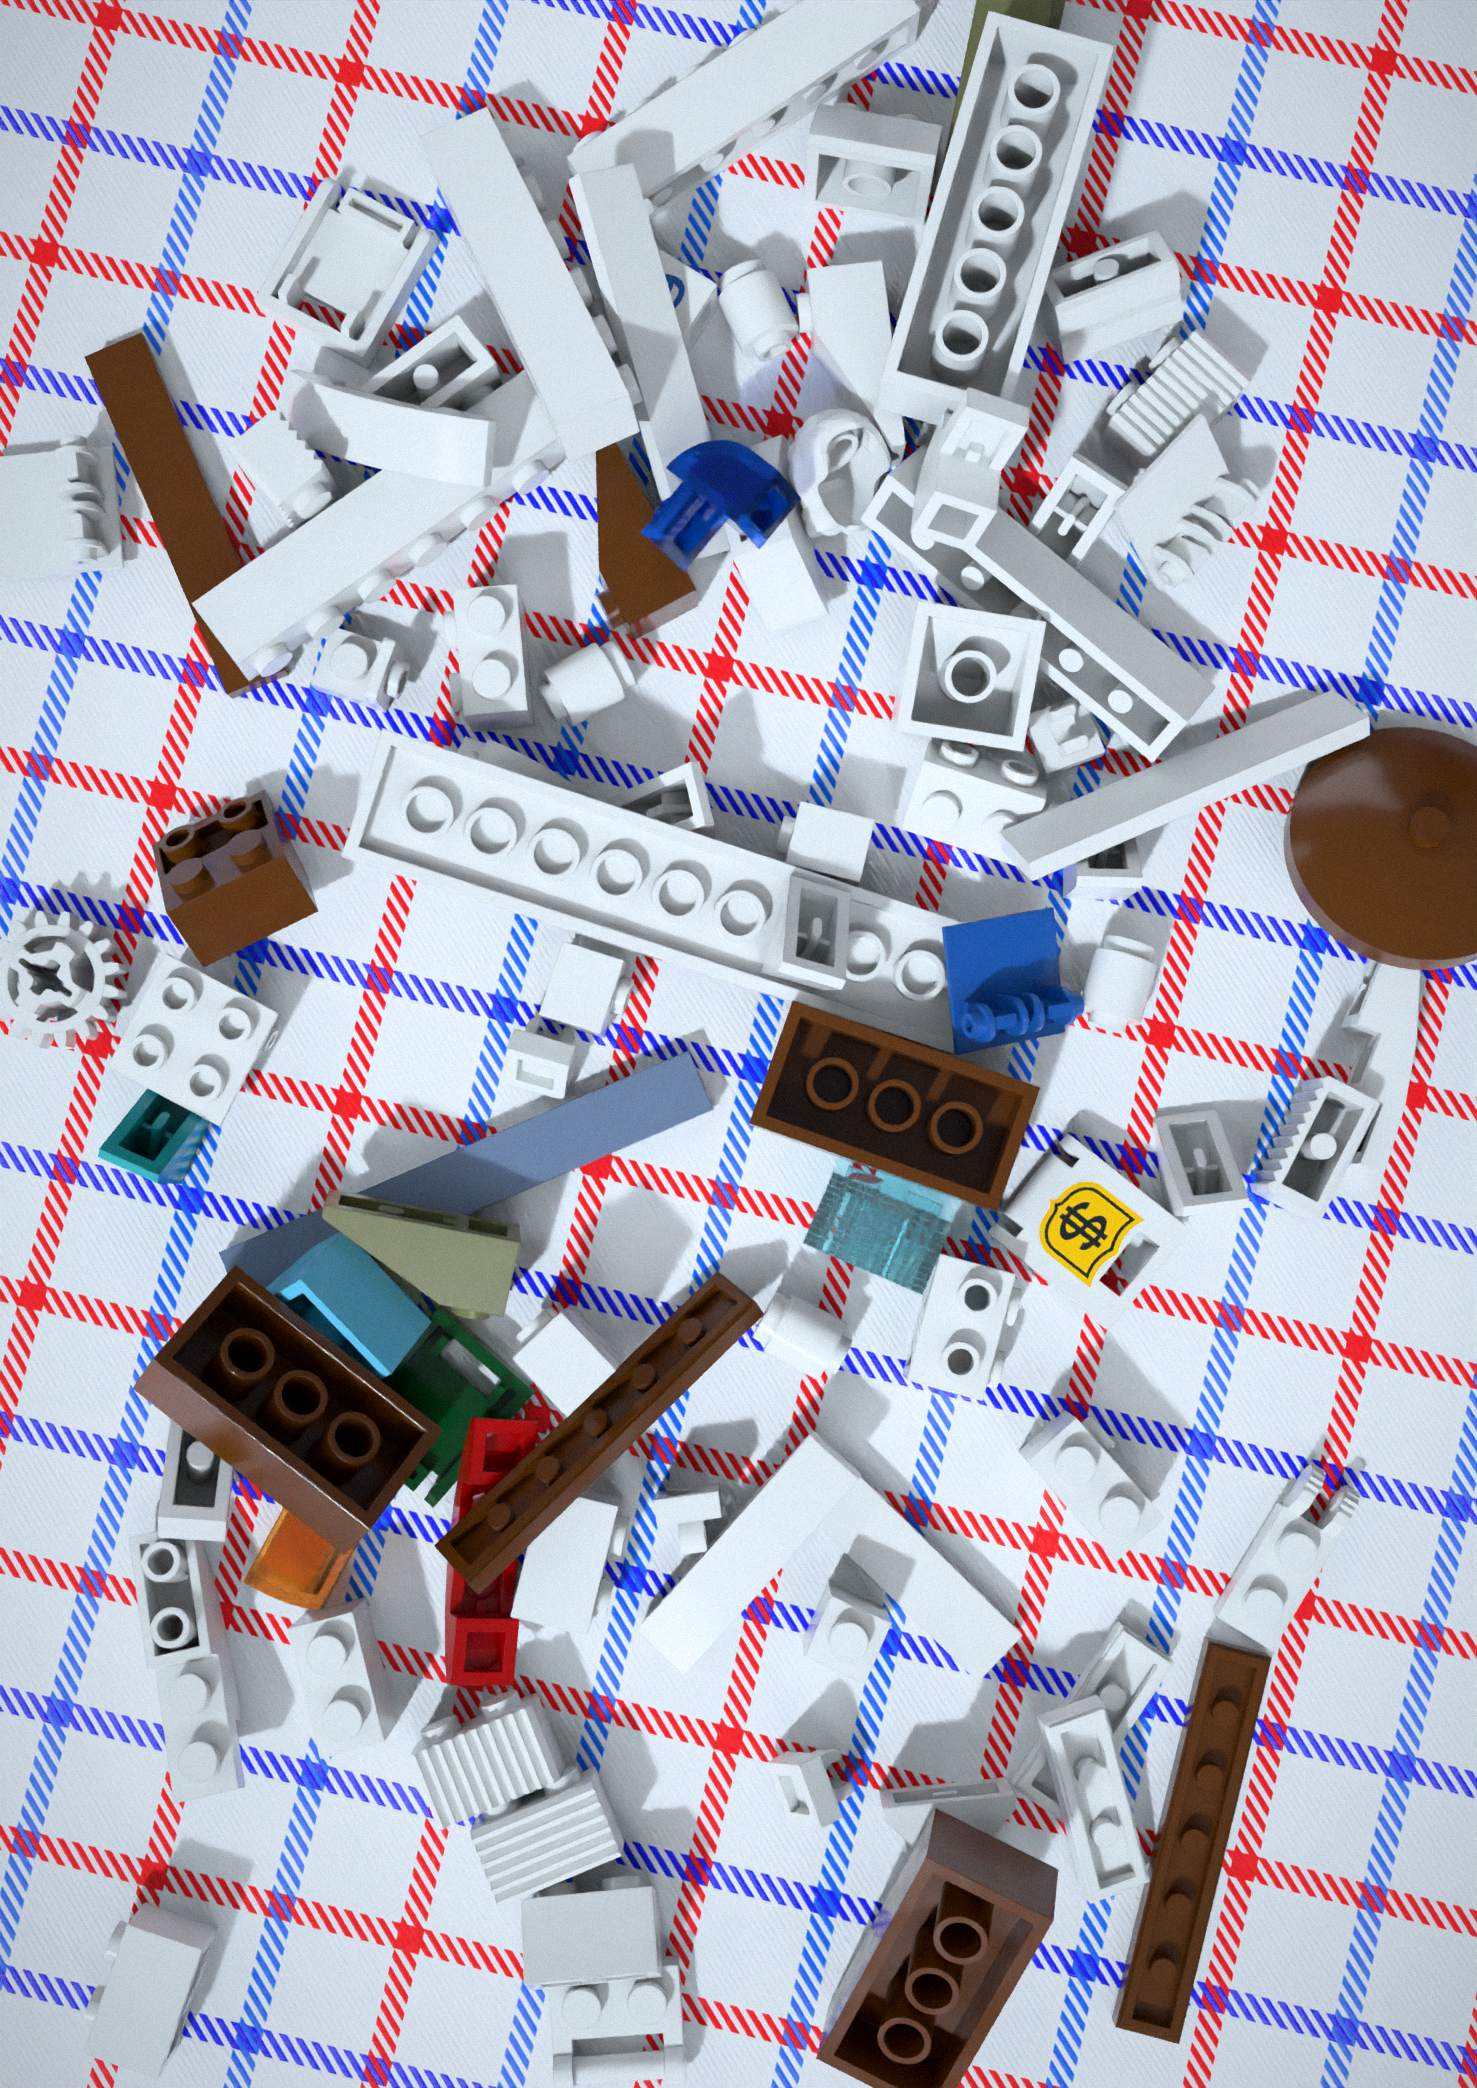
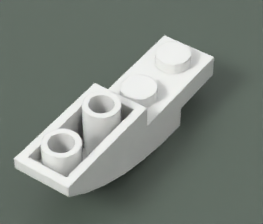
(191, 1662)

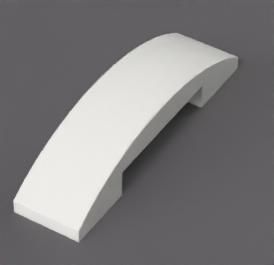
(391, 433)

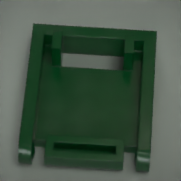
(450, 1398)

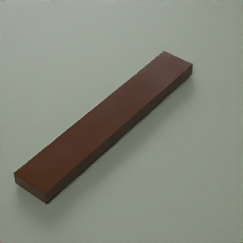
(171, 485)
(598, 1432)
(1191, 1840)

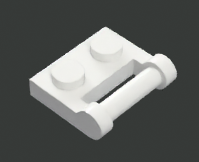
(616, 2011)

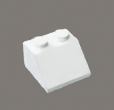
(870, 162)
(968, 676)

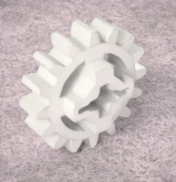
(72, 961)

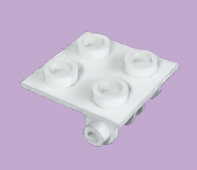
(1184, 506)
(59, 511)
(194, 1039)

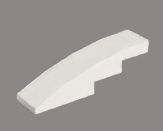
(1387, 1018)
(749, 1552)

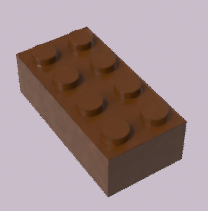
(894, 1106)
(288, 1409)
(939, 1959)

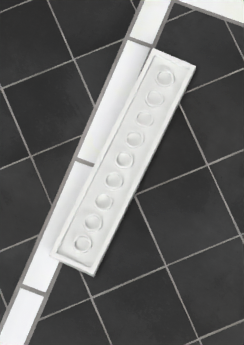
(636, 884)

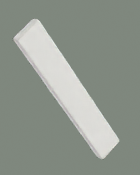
(643, 320)
(1183, 784)

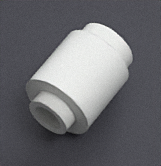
(757, 311)
(585, 683)
(1119, 983)
(803, 1335)

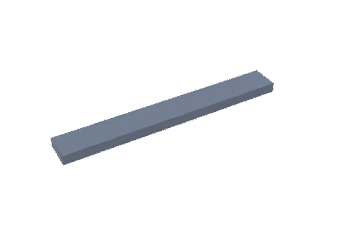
(508, 1159)

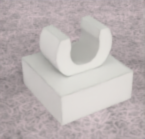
(1063, 737)
(540, 1062)
(689, 1510)
(806, 1788)

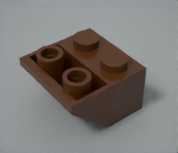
(232, 878)

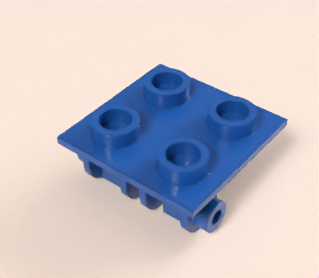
(1006, 981)

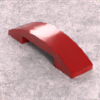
(479, 1627)

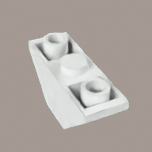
(784, 571)

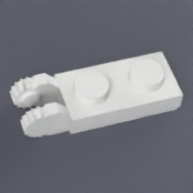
(1284, 1560)

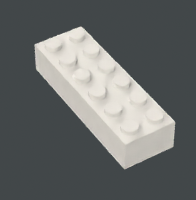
(994, 218)

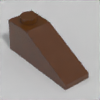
(637, 579)

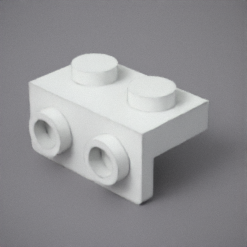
(972, 798)

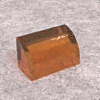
(297, 1565)

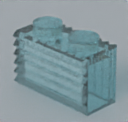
(877, 1230)

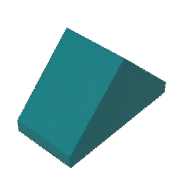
(155, 1139)

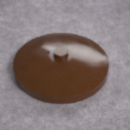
(1390, 847)

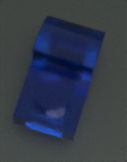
(717, 486)

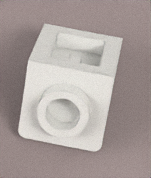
(362, 669)

